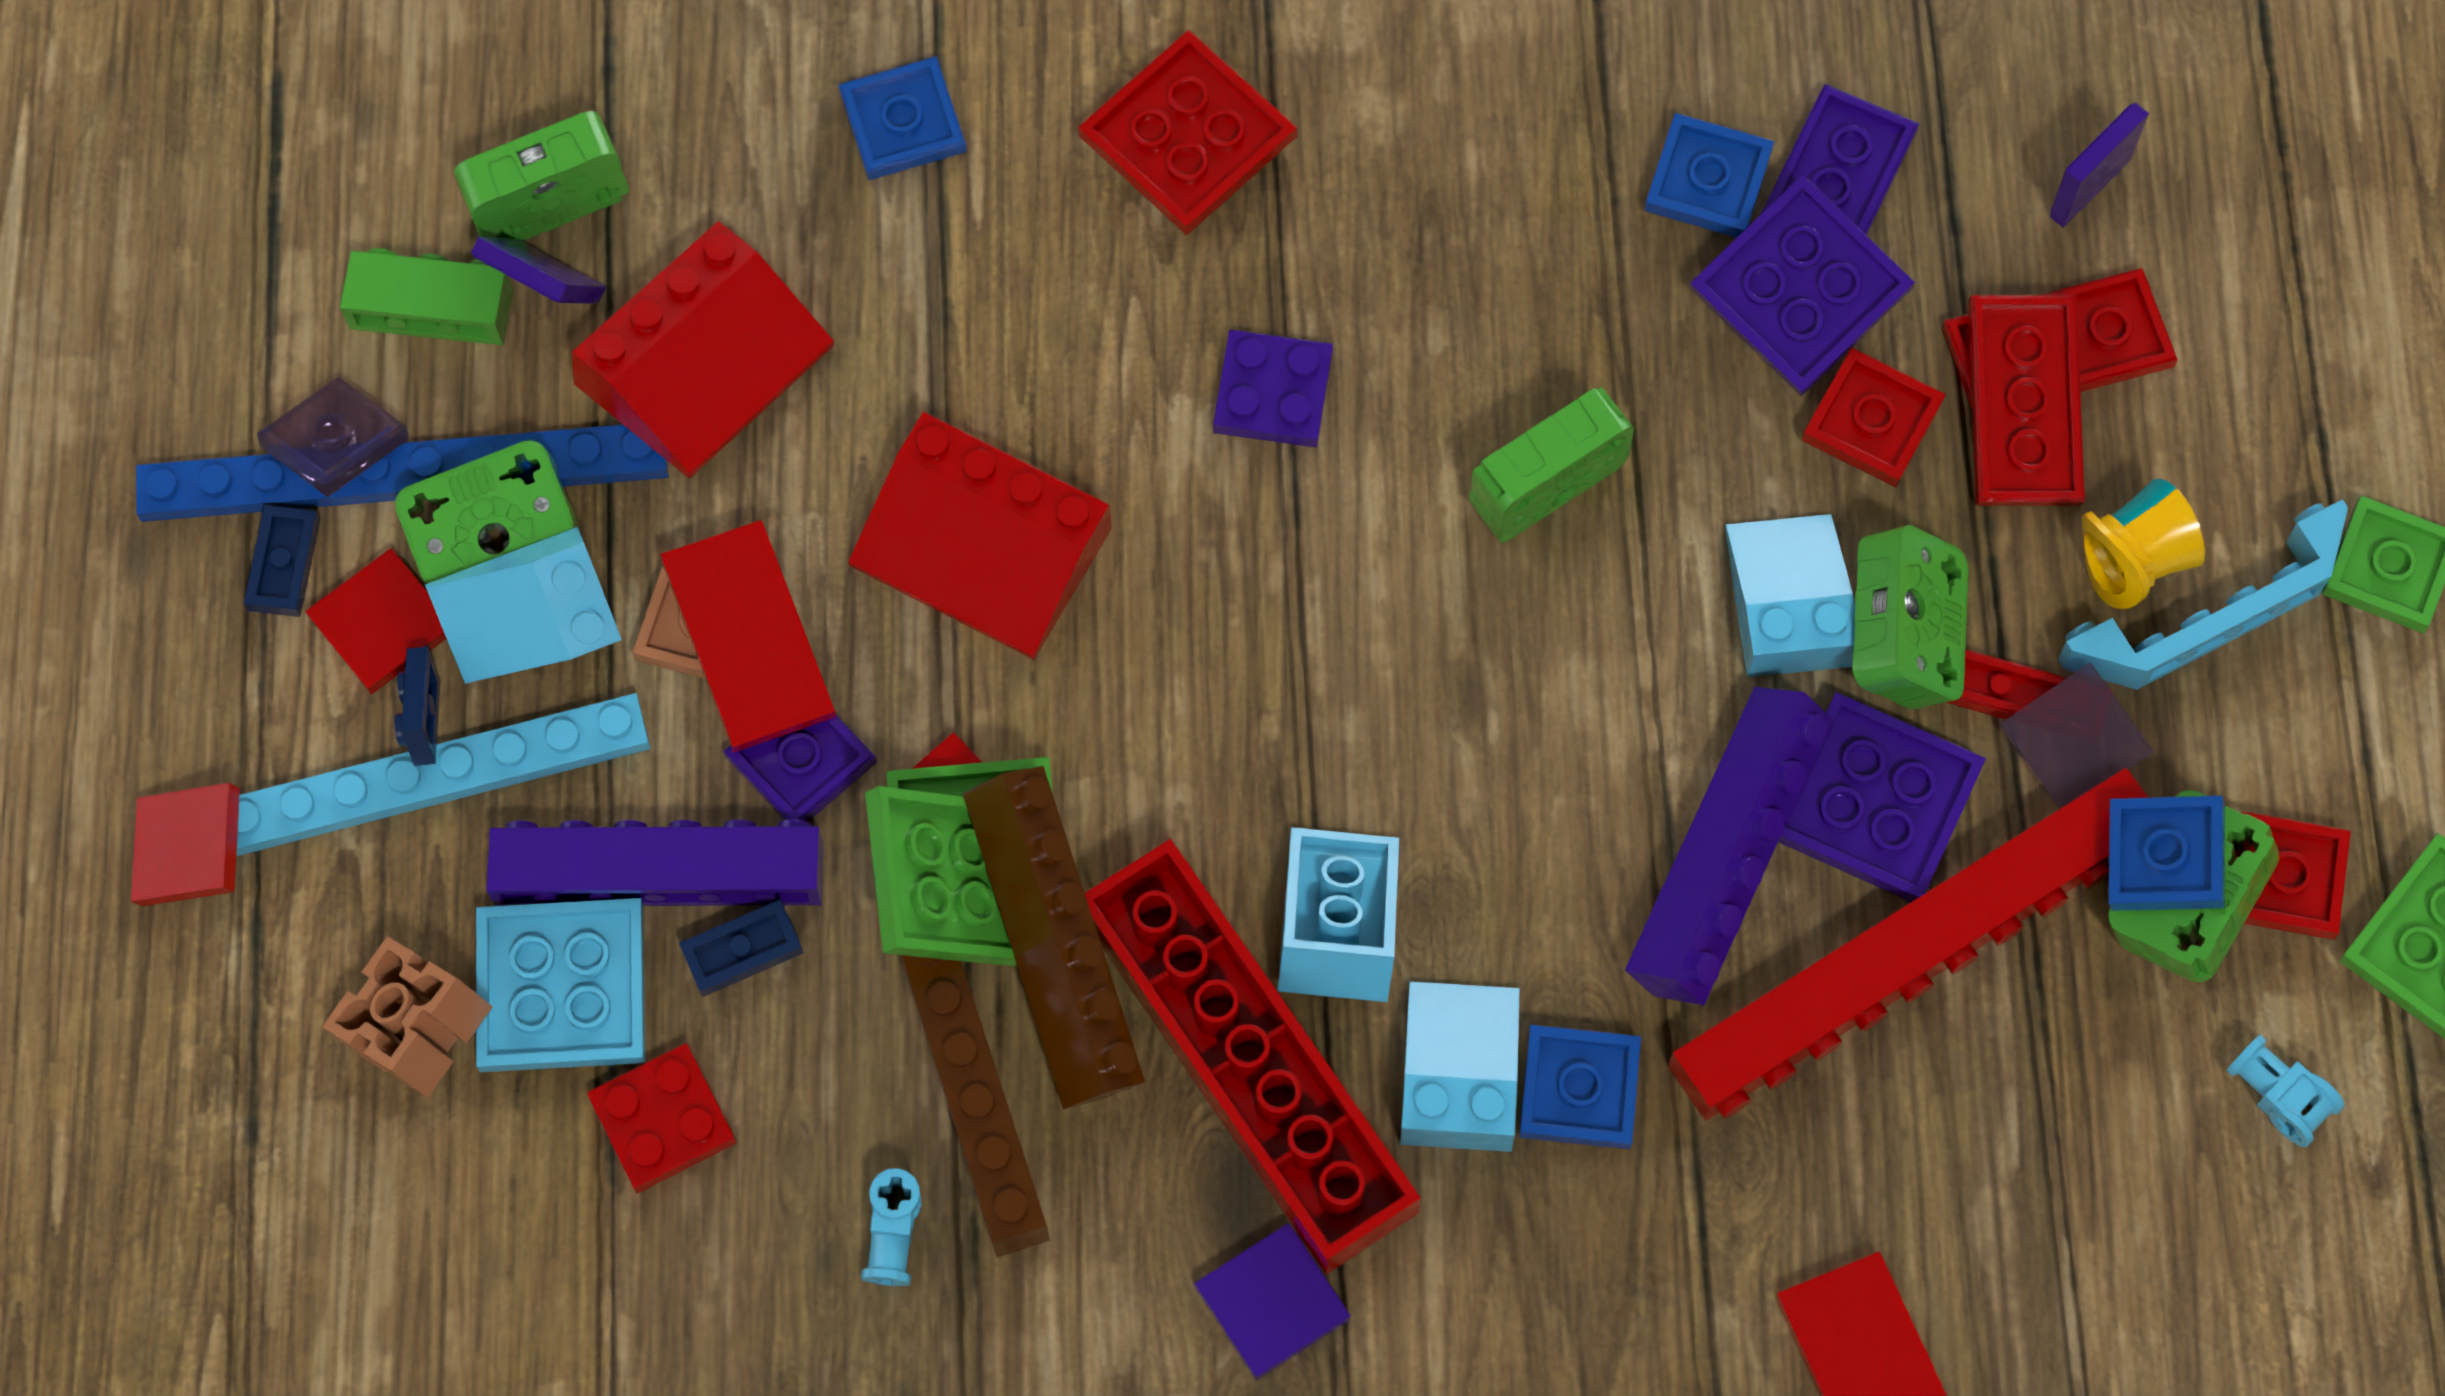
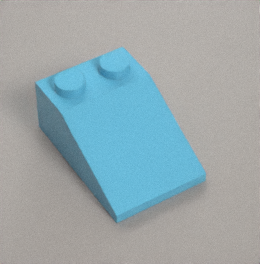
(1791, 595)
(524, 609)
(1339, 915)
(1460, 1067)

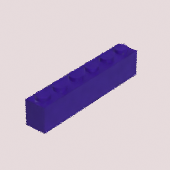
(1729, 845)
(657, 864)

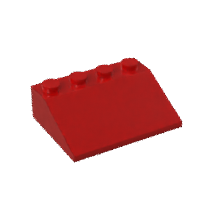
(700, 350)
(980, 535)

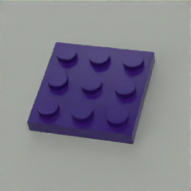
(1802, 285)
(1881, 799)

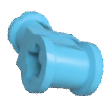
(2287, 1092)
(891, 1229)

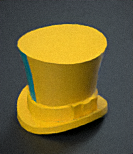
(2141, 543)

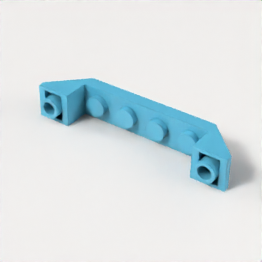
(2313, 544)

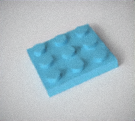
(561, 985)

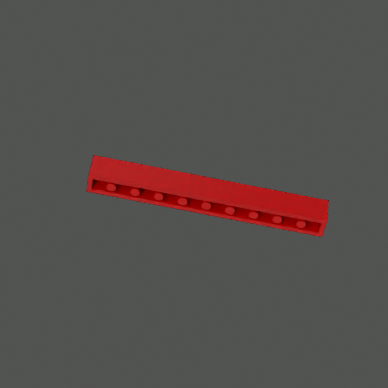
(1901, 954)

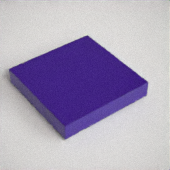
(2098, 164)
(538, 270)
(804, 768)
(1272, 1301)

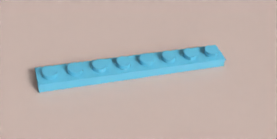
(461, 770)

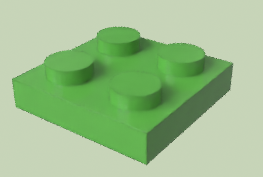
(2390, 565)

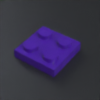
(1273, 388)

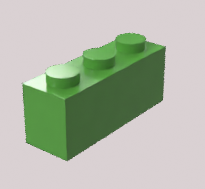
(426, 297)

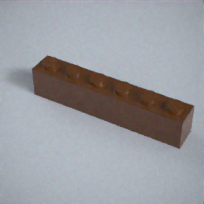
(1053, 937)
(977, 1104)

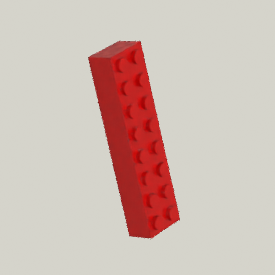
(1250, 1057)

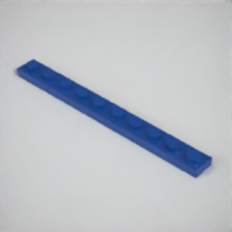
(253, 481)

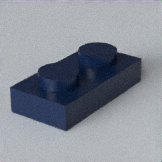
(282, 561)
(420, 698)
(741, 948)

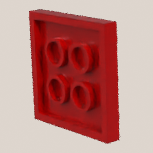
(1187, 132)

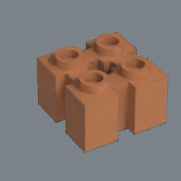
(407, 1016)

